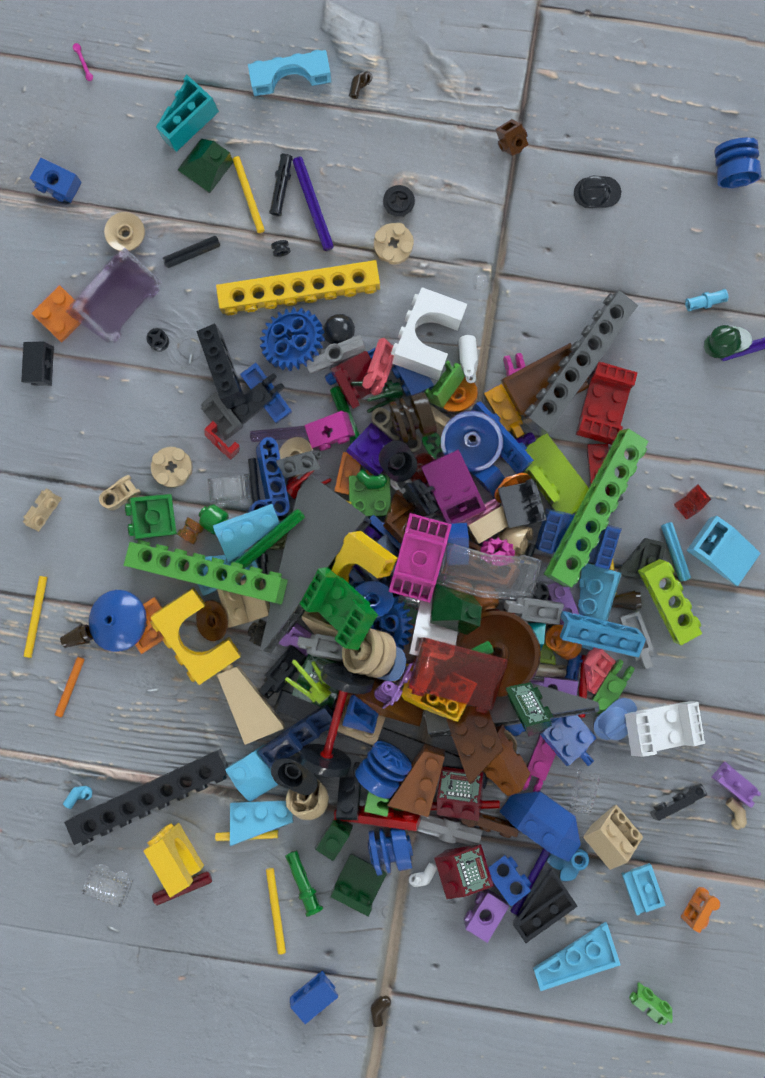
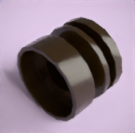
(412, 417)

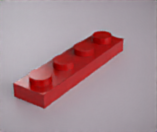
(395, 819)

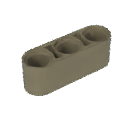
(386, 427)

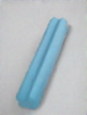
(676, 552)

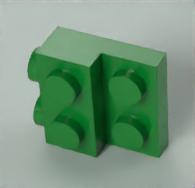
(151, 517)

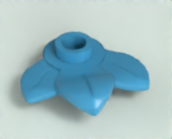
(569, 869)

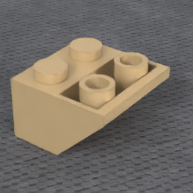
(613, 837)

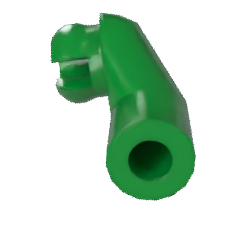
(373, 482)

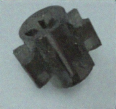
(256, 632)

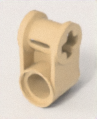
(120, 493)

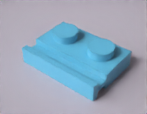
(643, 889)

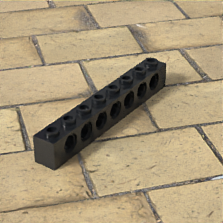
(78, 825)

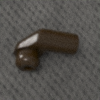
(378, 1008)

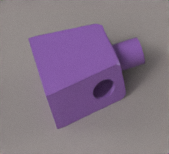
(563, 685)

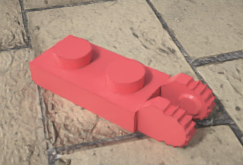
(379, 367)

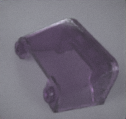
(114, 296)

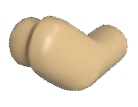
(740, 814)

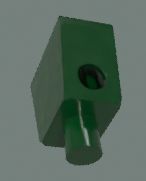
(334, 838)

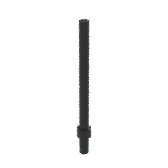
(263, 559)

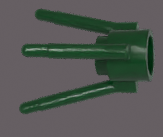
(390, 392)

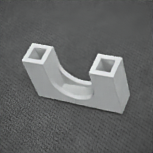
(427, 308)

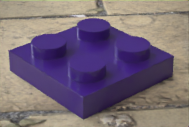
(367, 448)

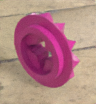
(489, 546)

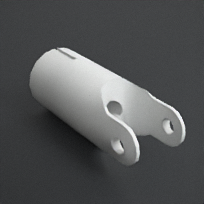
(468, 356)

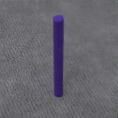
(532, 878)

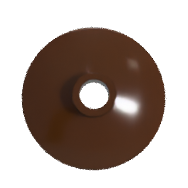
(212, 621)

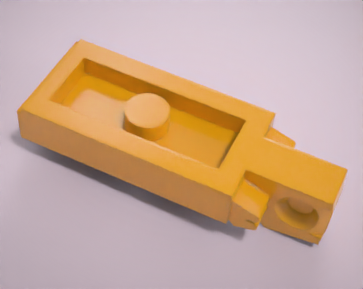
(505, 409)

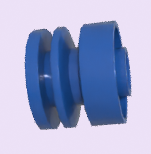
(737, 162)
(383, 769)
(390, 849)

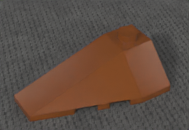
(400, 710)

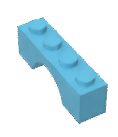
(266, 74)

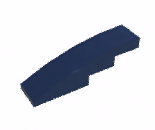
(297, 736)

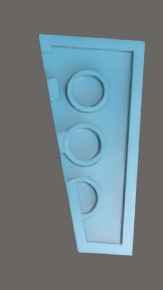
(597, 592)
(580, 959)

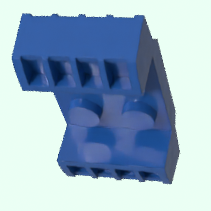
(555, 527)

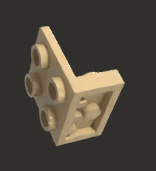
(242, 608)

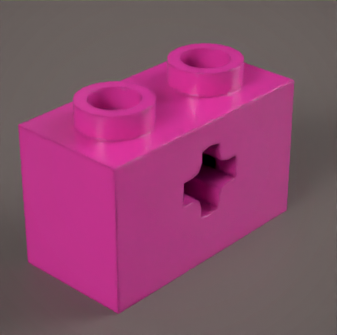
(319, 429)

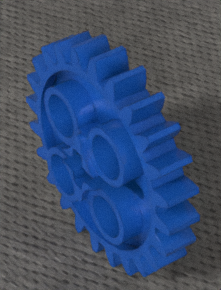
(292, 339)
(401, 625)

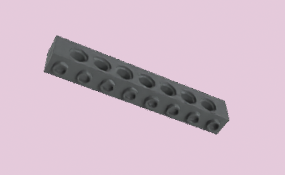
(622, 309)

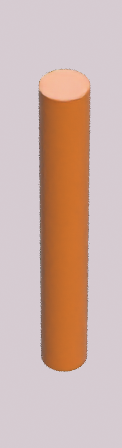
(69, 686)

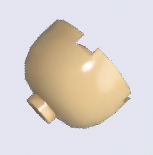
(518, 537)
(308, 806)

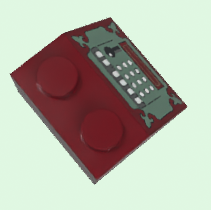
(458, 797)
(463, 871)

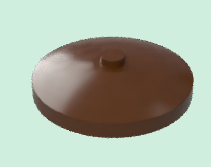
(512, 640)

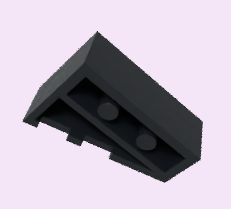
(544, 907)

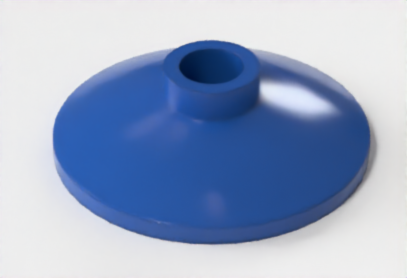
(378, 593)

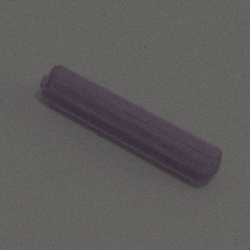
(278, 433)

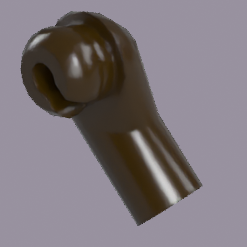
(358, 82)

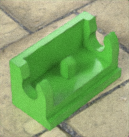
(445, 385)
(376, 805)

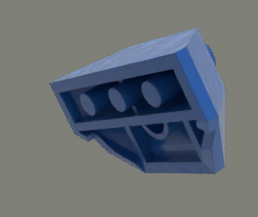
(543, 822)

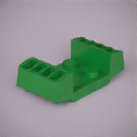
(340, 607)

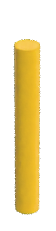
(225, 836)

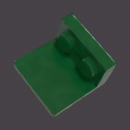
(357, 885)

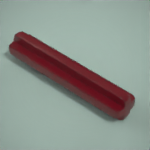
(198, 882)

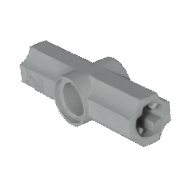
(347, 350)
(450, 830)

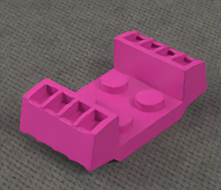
(420, 557)

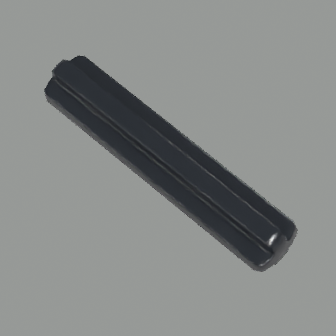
(191, 251)

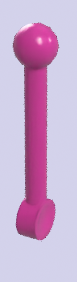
(77, 48)

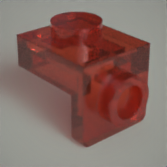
(692, 502)

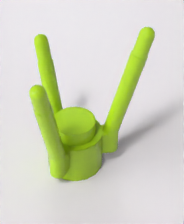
(319, 691)

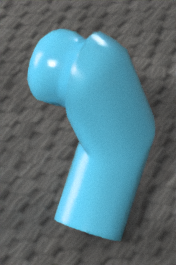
(77, 793)

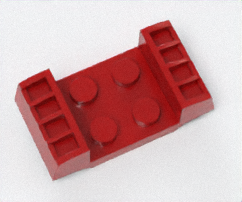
(605, 402)

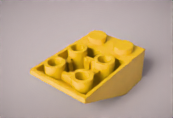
(437, 705)

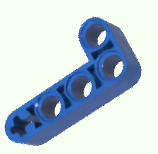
(271, 478)

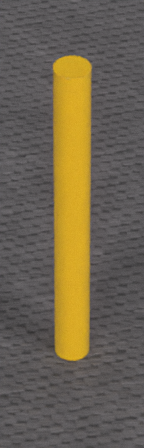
(248, 194)
(35, 616)
(275, 911)

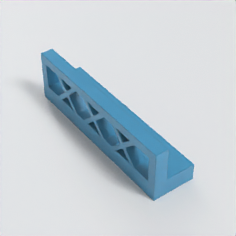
(601, 634)

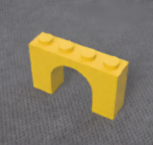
(367, 553)
(199, 664)
(173, 858)

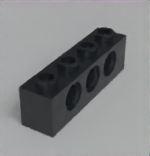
(221, 366)

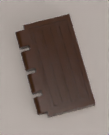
(528, 381)

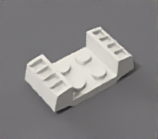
(664, 728)

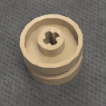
(374, 656)

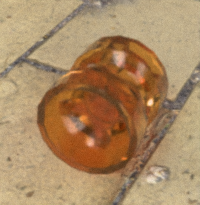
(187, 534)

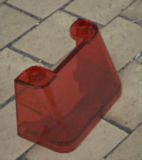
(457, 674)

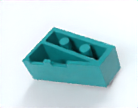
(186, 115)

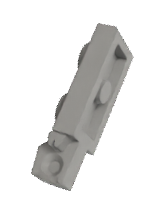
(536, 610)
(635, 620)
(321, 646)

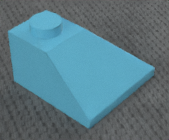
(251, 775)

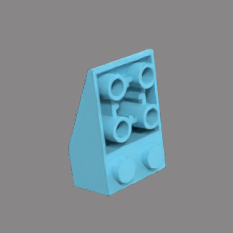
(724, 550)

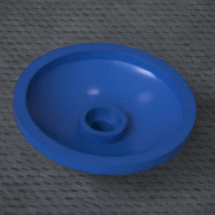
(476, 453)
(127, 620)

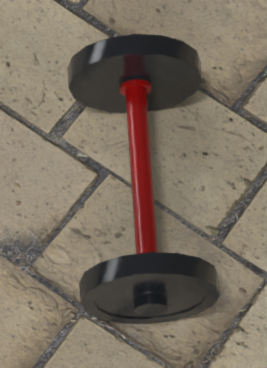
(324, 758)

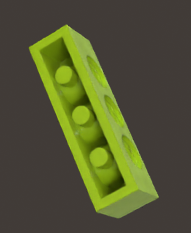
(651, 576)

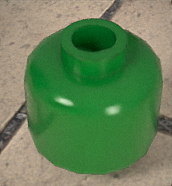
(211, 516)

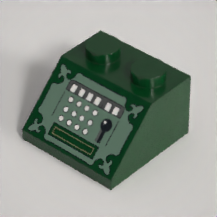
(308, 667)
(529, 708)

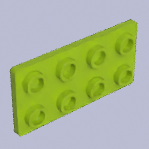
(555, 476)

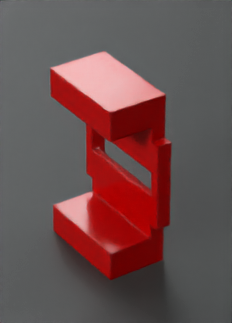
(230, 451)

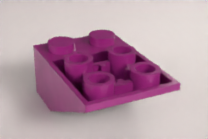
(454, 488)

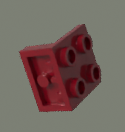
(353, 371)

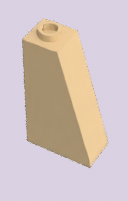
(487, 526)
(250, 709)

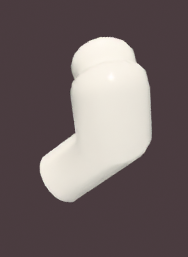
(423, 878)

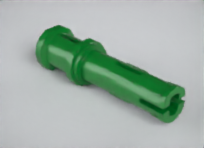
(307, 893)

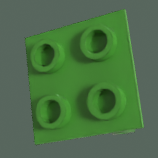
(369, 501)

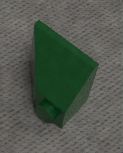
(206, 164)
(455, 610)

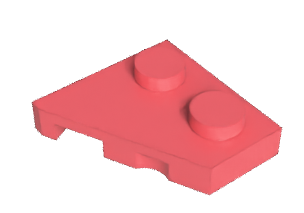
(597, 667)

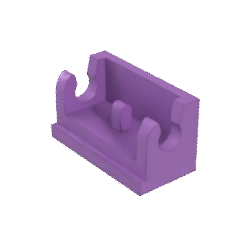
(736, 784)

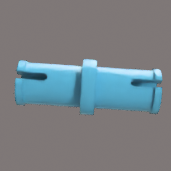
(706, 300)

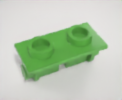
(659, 1009)

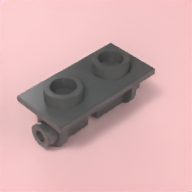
(299, 463)

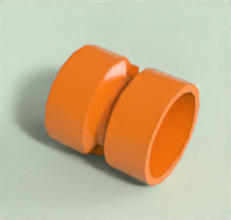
(563, 648)

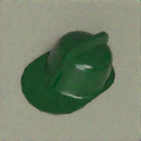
(726, 341)

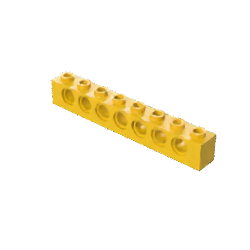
(268, 285)

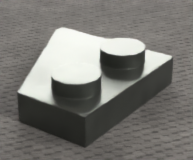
(645, 554)

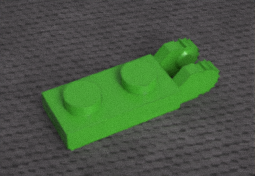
(612, 686)

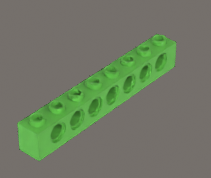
(636, 448)
(138, 555)

